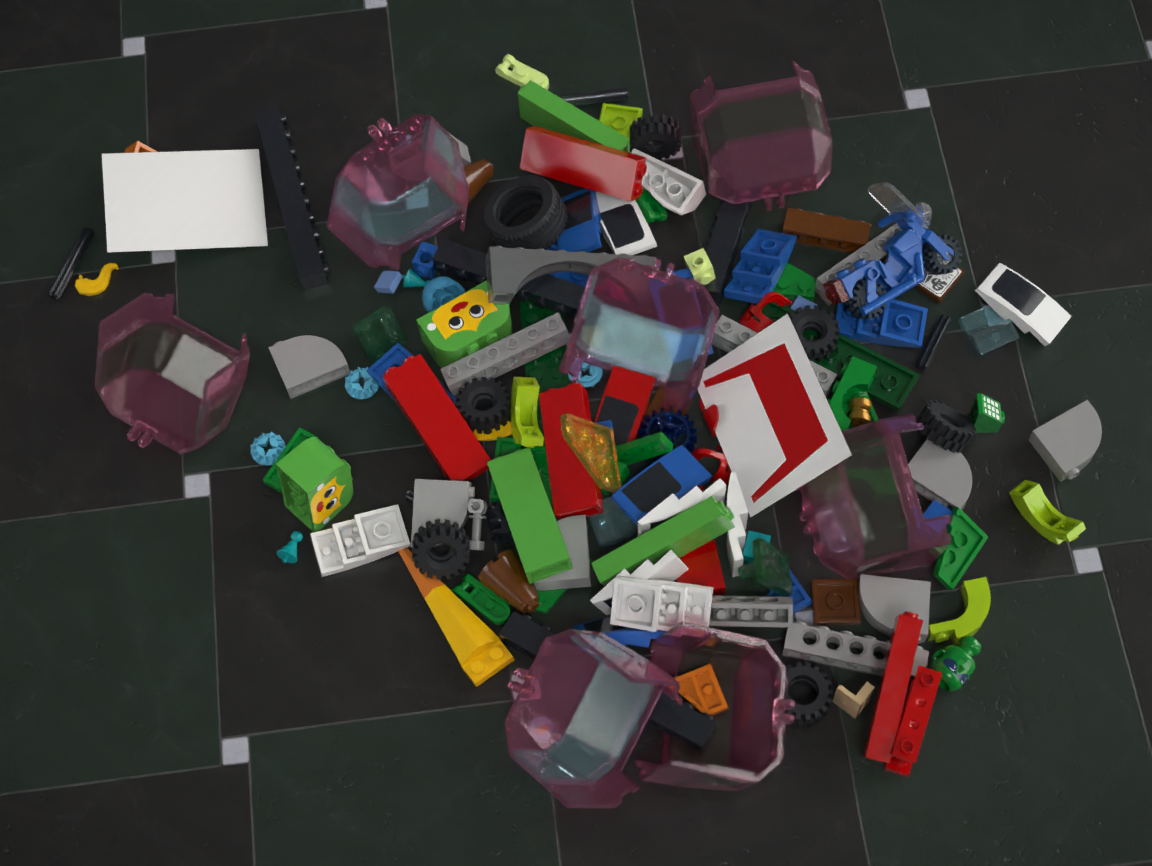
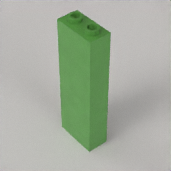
(551, 112)
(529, 515)
(680, 534)

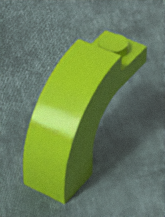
(524, 412)
(1043, 516)
(977, 604)

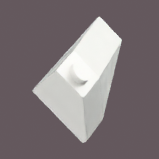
(671, 186)

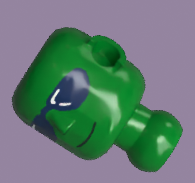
(956, 663)

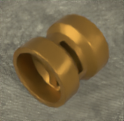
(859, 411)

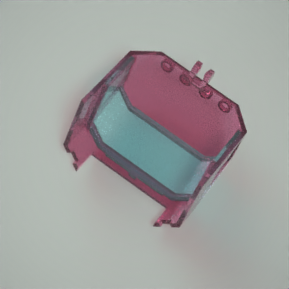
(399, 190)
(644, 324)
(583, 716)

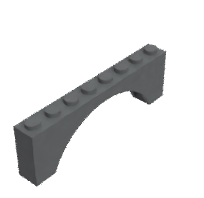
(514, 267)

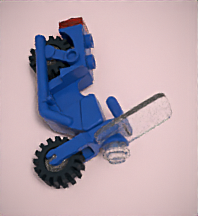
(904, 261)

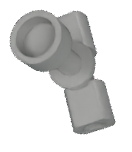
(478, 508)

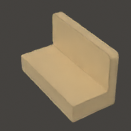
(849, 702)

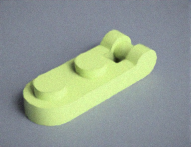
(521, 73)

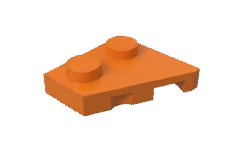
(702, 690)

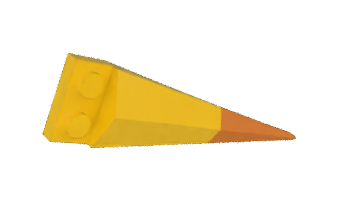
(471, 640)

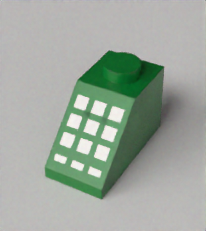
(986, 414)

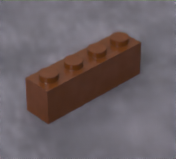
(826, 231)

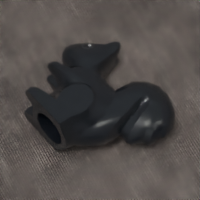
(499, 524)

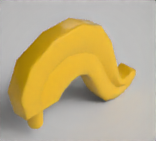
(97, 286)

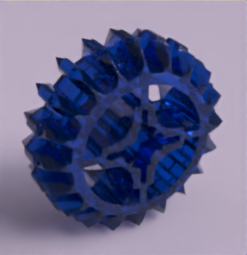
(680, 427)

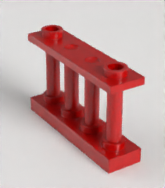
(914, 720)

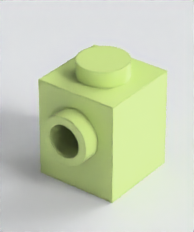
(700, 266)

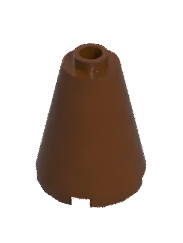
(477, 176)
(509, 582)

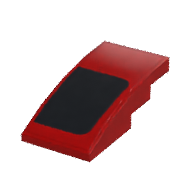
(625, 402)

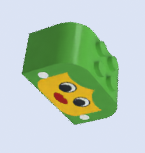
(464, 326)
(314, 483)

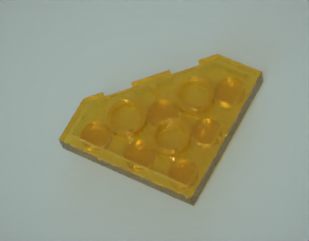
(594, 448)

